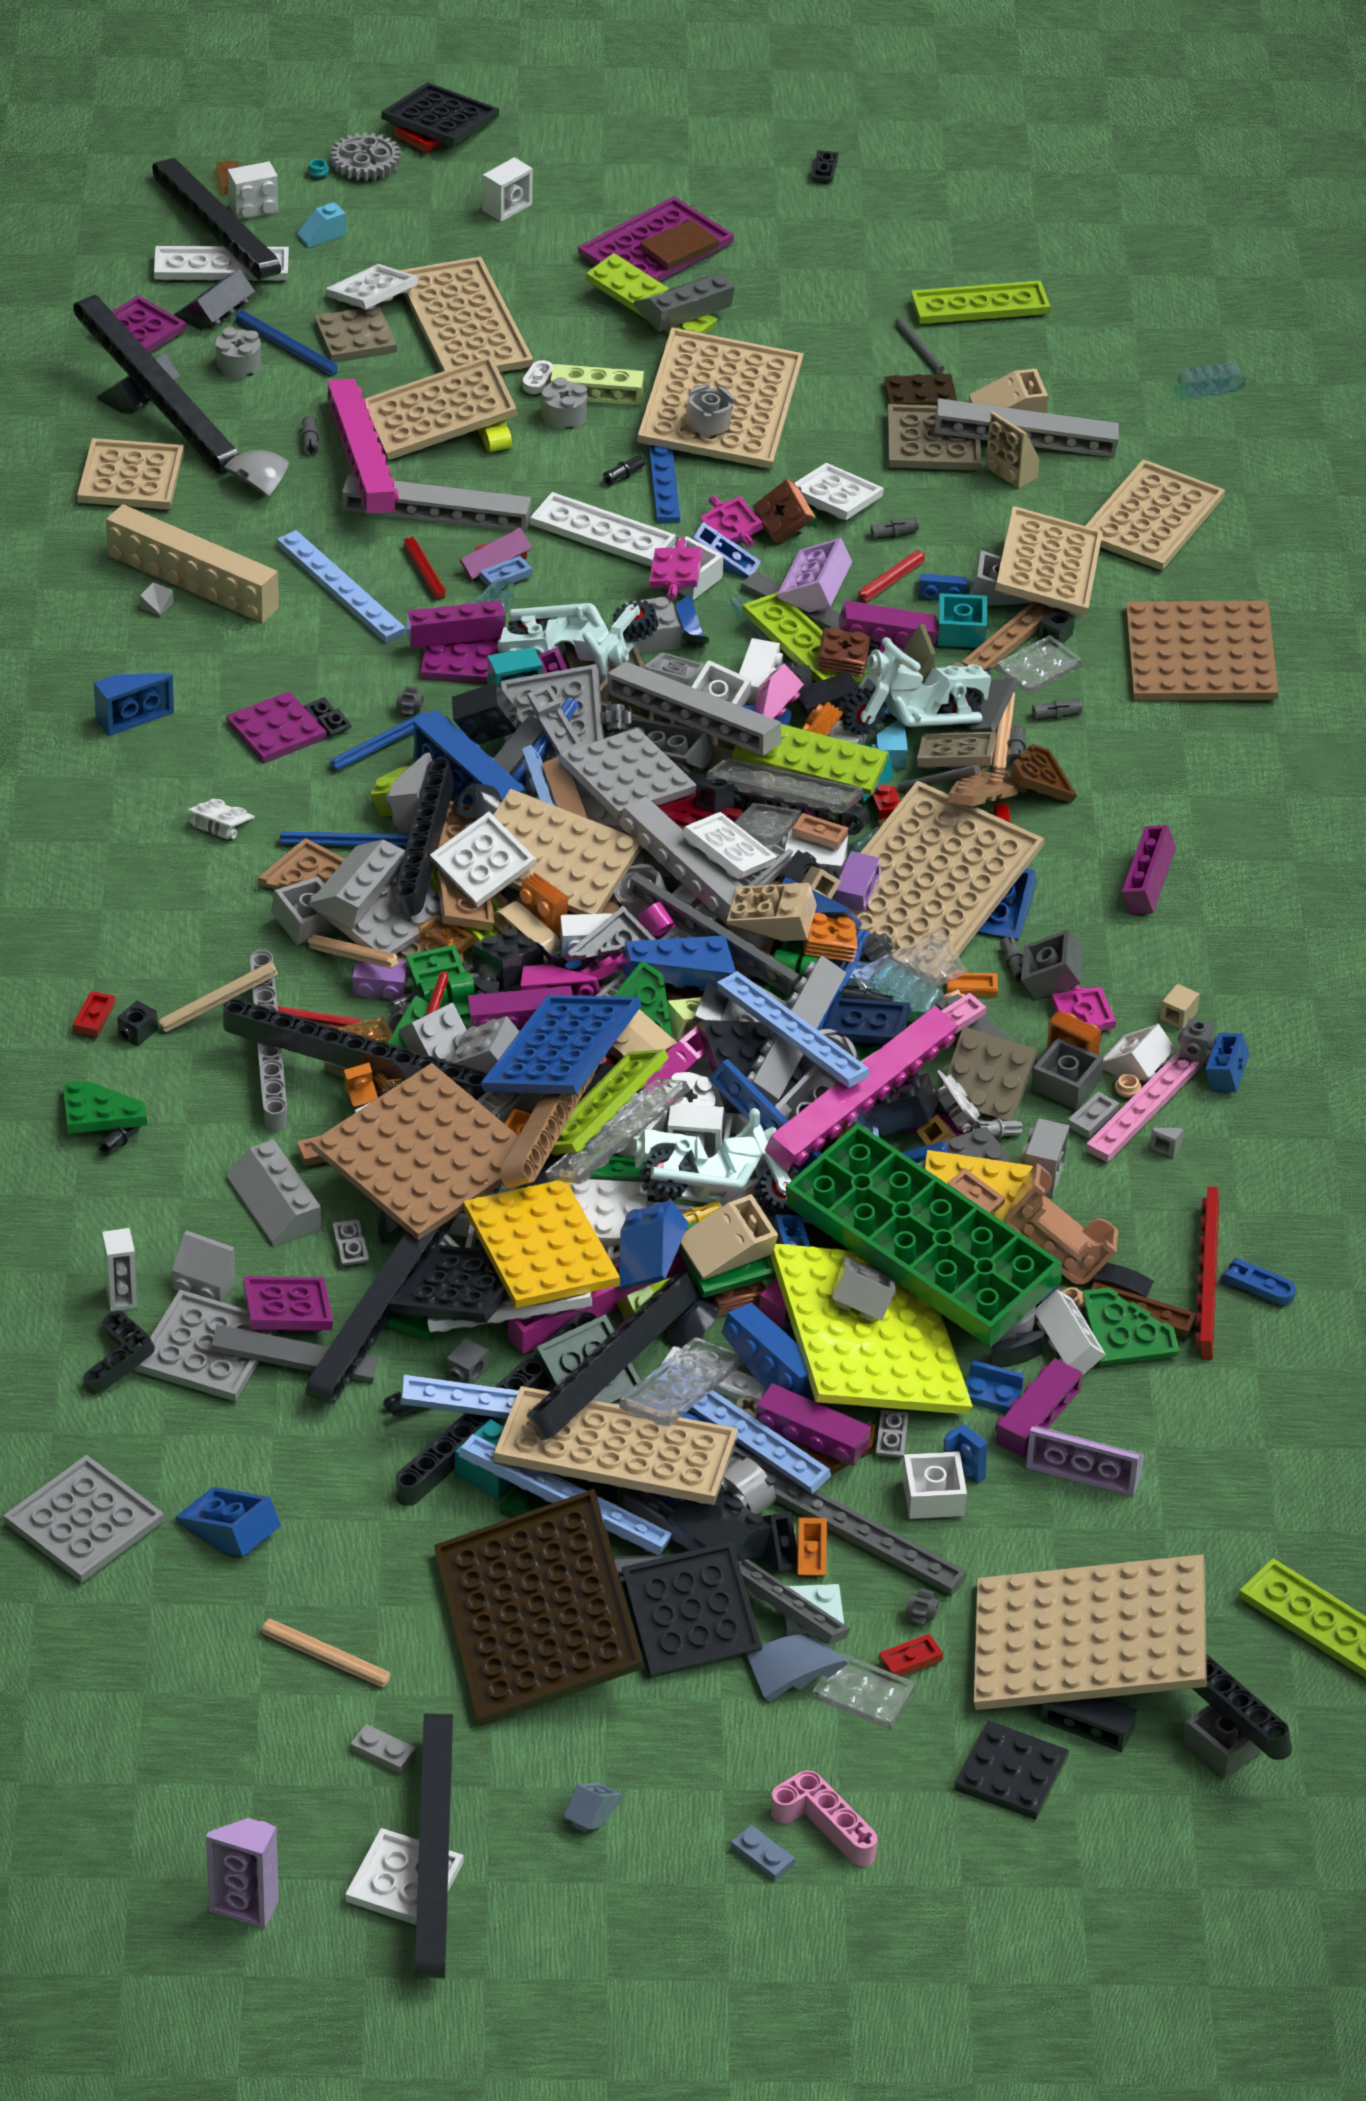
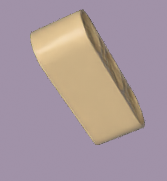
(519, 918)

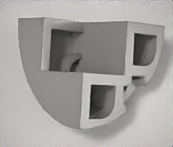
(259, 469)

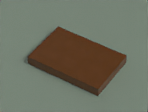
(679, 244)

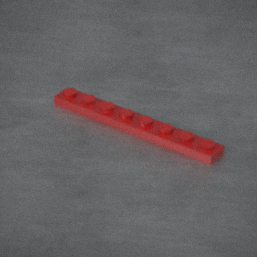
(1208, 1279)

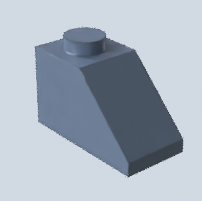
(591, 1805)

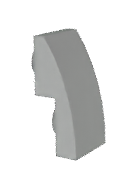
(350, 1242)
(892, 1433)

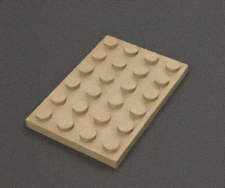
(440, 407)
(1154, 514)
(1049, 561)
(569, 850)

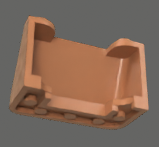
(1048, 1226)

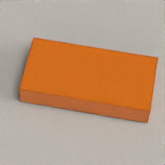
(975, 983)

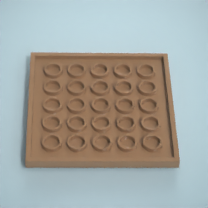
(1201, 650)
(420, 1150)

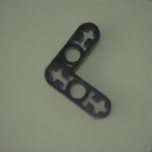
(105, 1372)

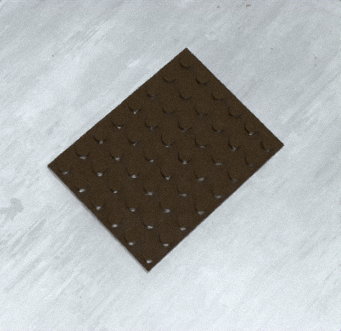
(538, 1607)

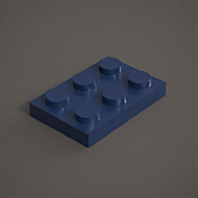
(868, 1019)

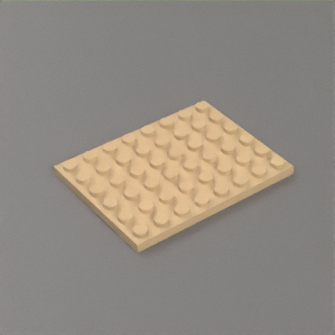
(754, 374)
(942, 868)
(1090, 1632)

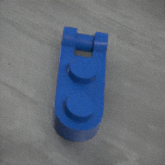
(1259, 1282)

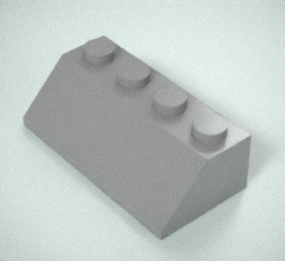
(358, 882)
(274, 1194)

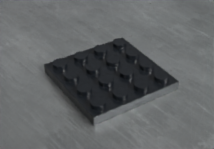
(440, 114)
(741, 1045)
(452, 1286)
(691, 1609)

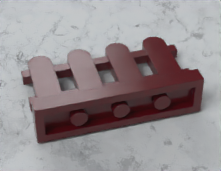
(684, 811)

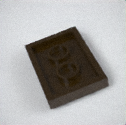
(919, 389)

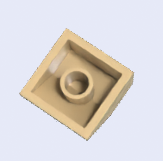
(641, 1035)

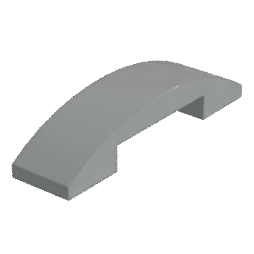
(552, 719)

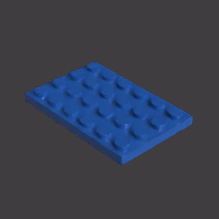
(561, 1044)

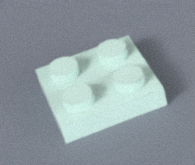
(825, 1597)

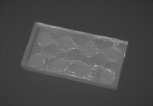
(928, 958)

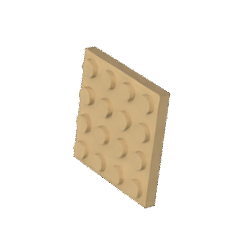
(130, 473)

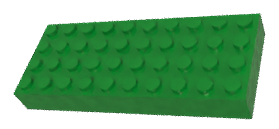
(924, 1234)

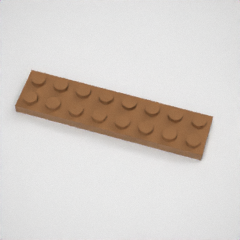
(454, 904)

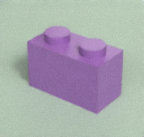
(858, 880)
(380, 982)

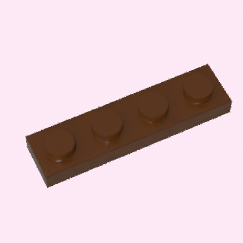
(1179, 1318)

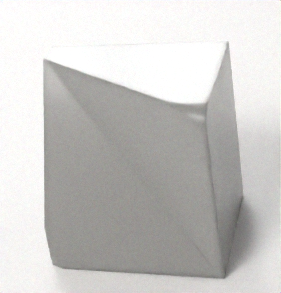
(156, 599)
(1167, 1140)

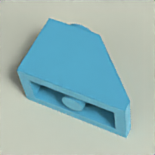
(323, 225)
(894, 741)

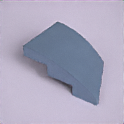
(793, 1662)

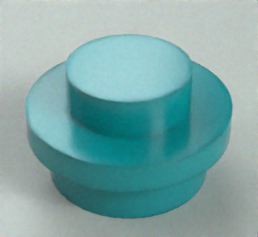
(318, 168)

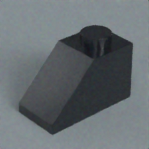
(781, 1545)

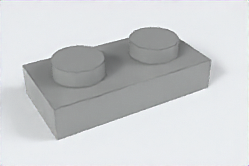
(1093, 1114)
(383, 1749)

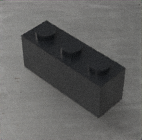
(1093, 1719)

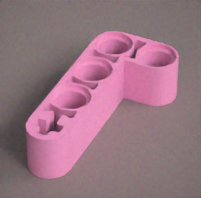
(812, 1796)

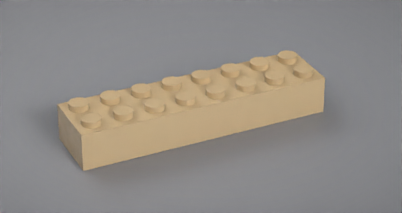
(192, 563)

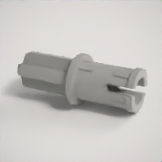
(1000, 1128)

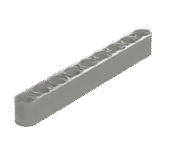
(269, 1056)

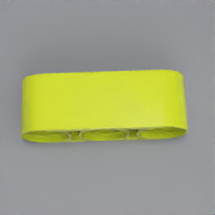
(496, 436)

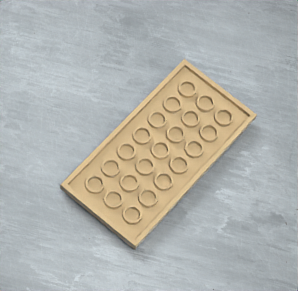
(465, 316)
(622, 1449)

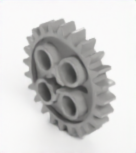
(365, 156)

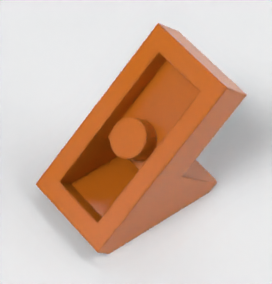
(359, 1085)
(811, 1546)

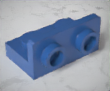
(932, 585)
(993, 1386)
(972, 1451)

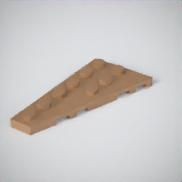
(983, 787)
(300, 864)

